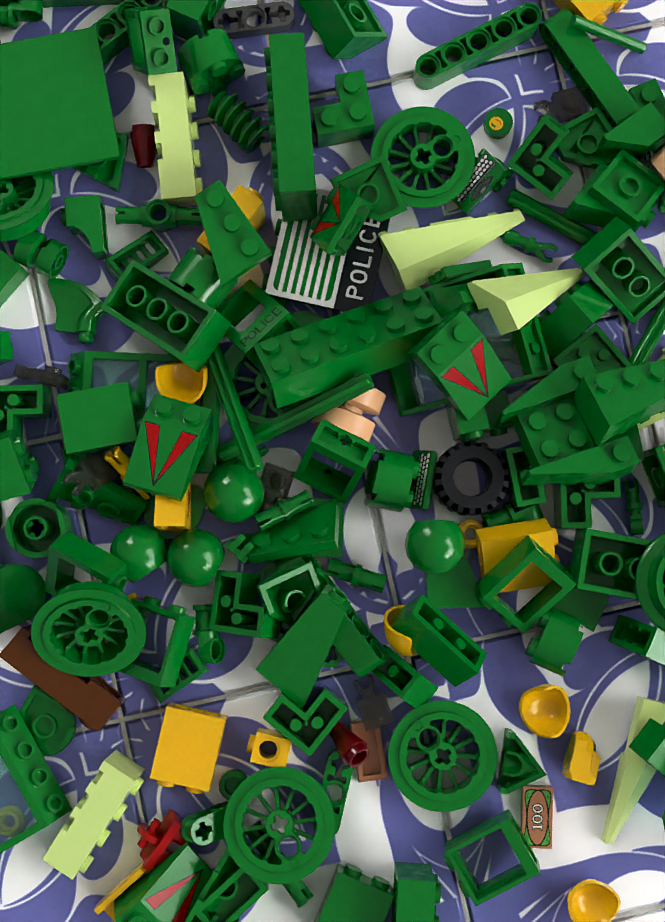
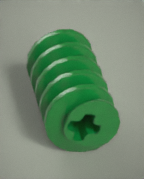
(236, 122)

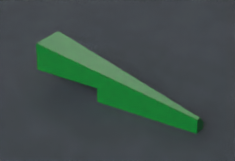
(226, 893)

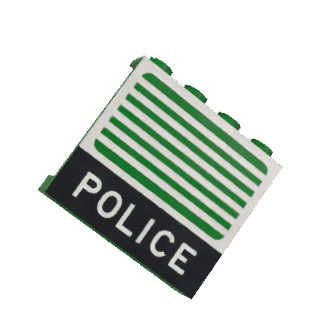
(314, 277)

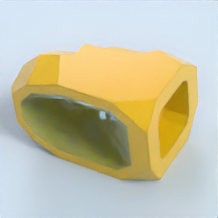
(581, 759)

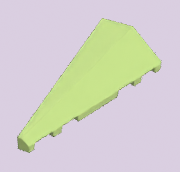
(425, 250)
(521, 297)
(632, 771)

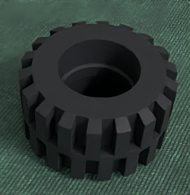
(495, 478)

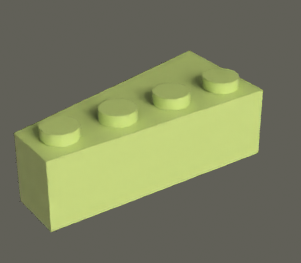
(176, 138)
(93, 815)

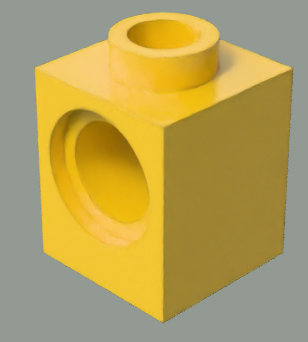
(279, 758)

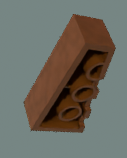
(86, 697)

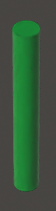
(608, 34)

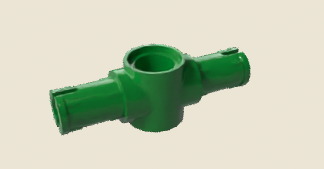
(145, 214)

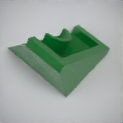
(289, 592)
(516, 765)

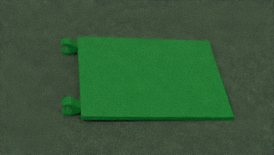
(54, 104)

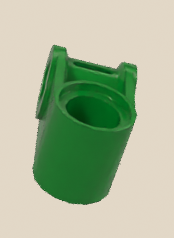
(210, 826)

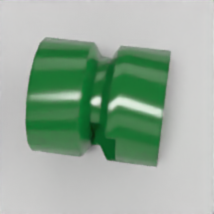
(43, 254)

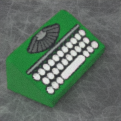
(485, 175)
(423, 483)

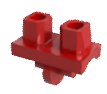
(157, 838)

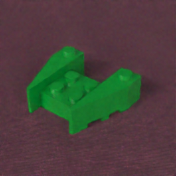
(557, 437)

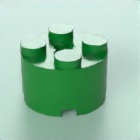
(210, 62)
(199, 277)
(391, 480)
(28, 516)
(556, 641)

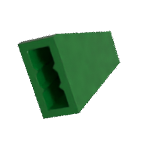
(303, 649)

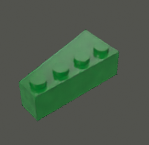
(620, 398)

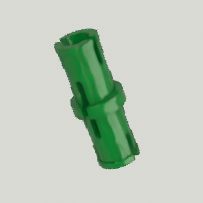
(283, 510)
(356, 575)

